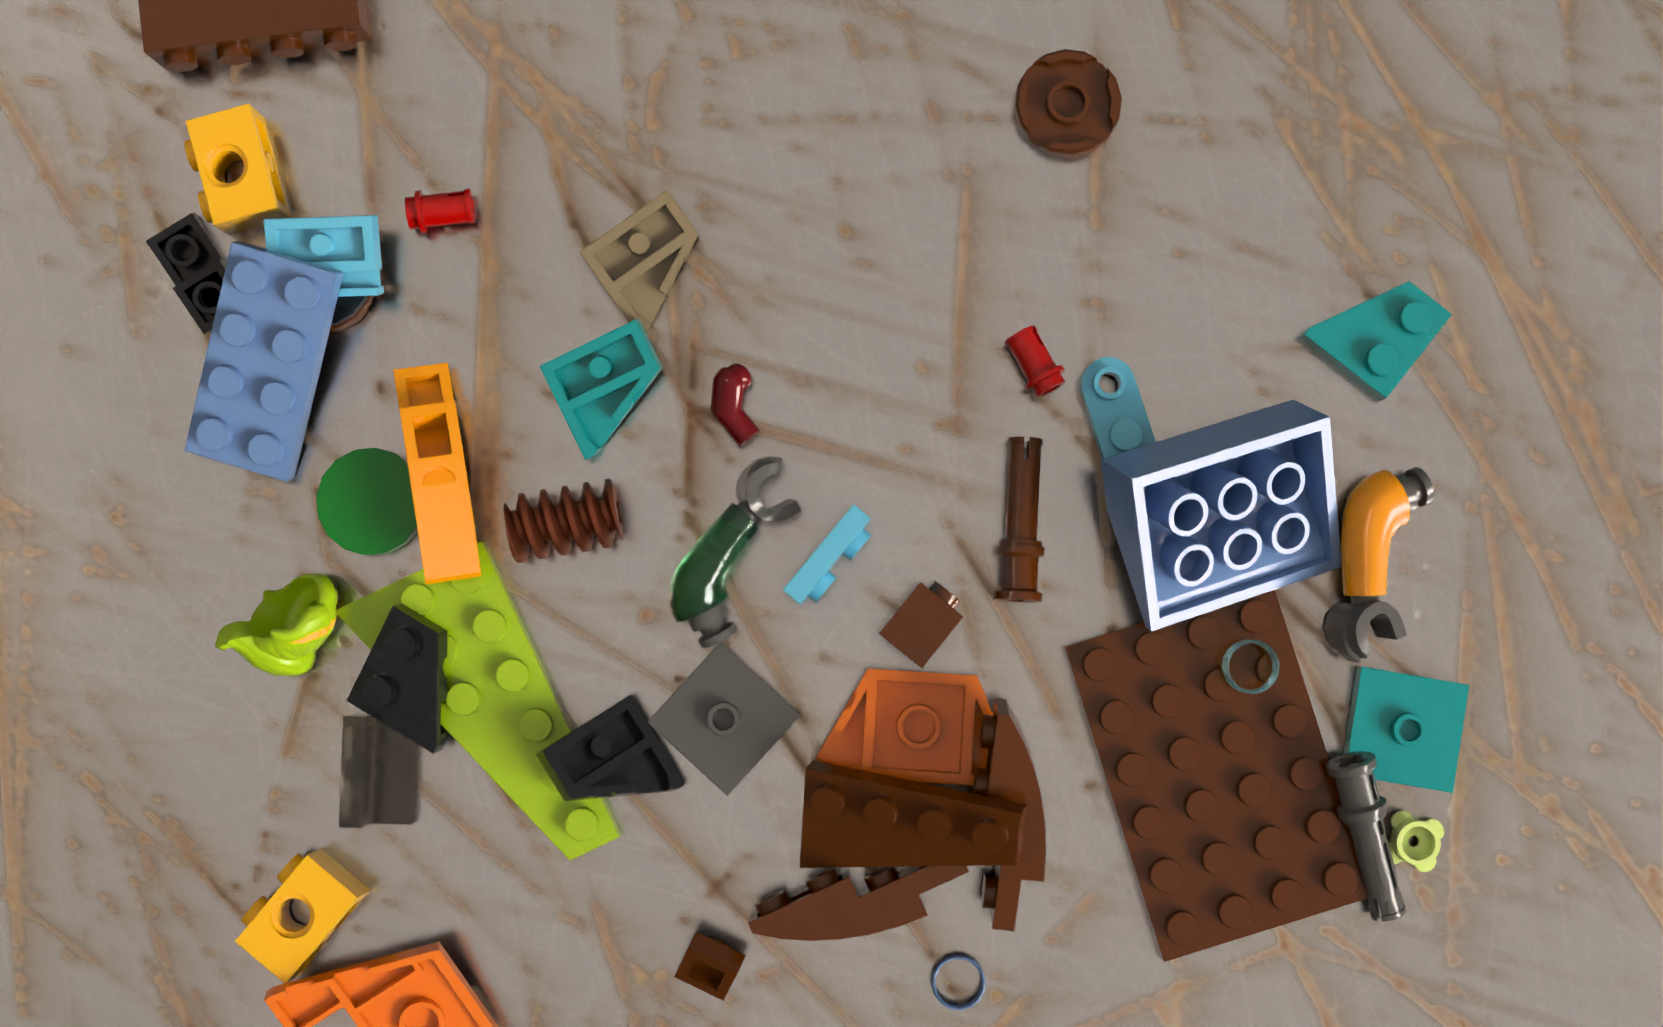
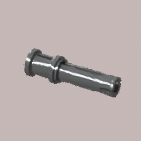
(1364, 813)

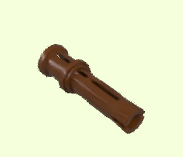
(1020, 547)

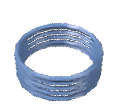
(973, 1001)

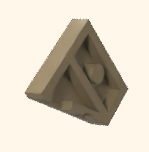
(642, 257)

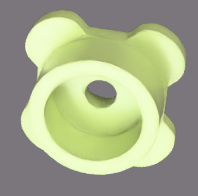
(1428, 834)

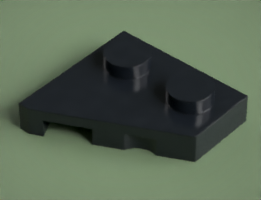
(406, 678)
(610, 757)

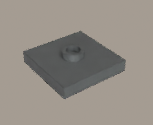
(724, 718)

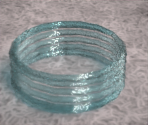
(1275, 666)

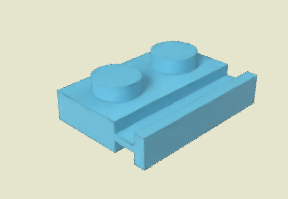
(335, 242)
(815, 575)

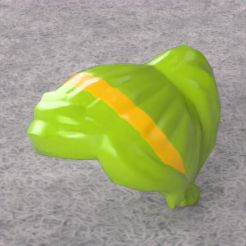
(285, 627)

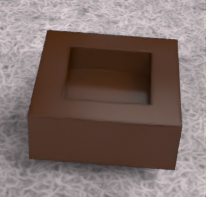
(710, 965)

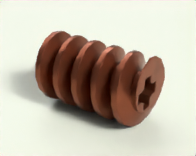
(563, 521)

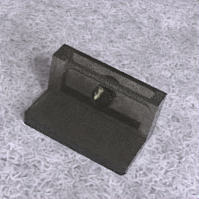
(377, 774)

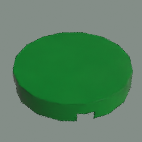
(367, 502)

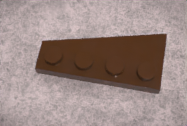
(899, 822)

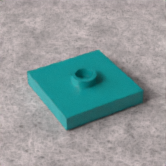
(1408, 725)

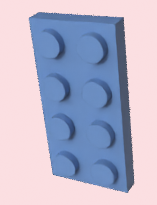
(263, 360)

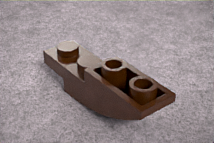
(1011, 777)
(838, 910)

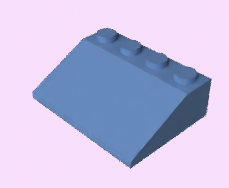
(1225, 511)

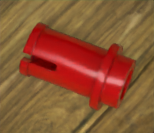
(439, 209)
(1035, 362)

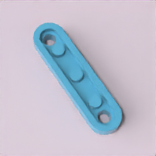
(1118, 417)

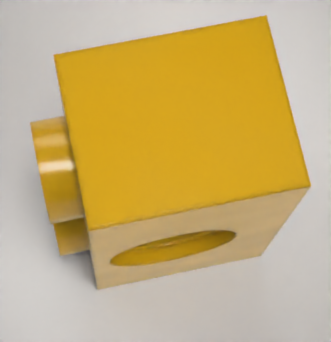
(224, 139)
(279, 940)

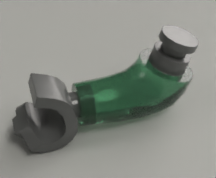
(703, 573)

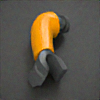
(1369, 521)

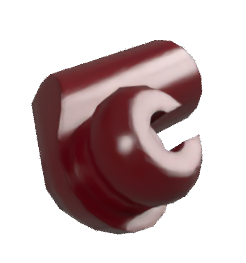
(727, 401)

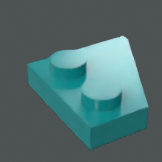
(1379, 337)
(602, 383)

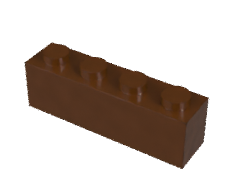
(231, 31)

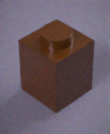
(922, 622)

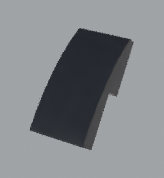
(193, 265)

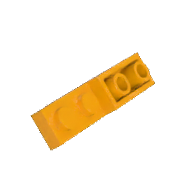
(437, 473)

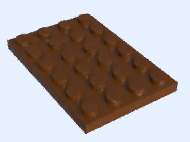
(1214, 784)

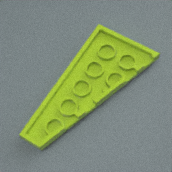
(496, 694)

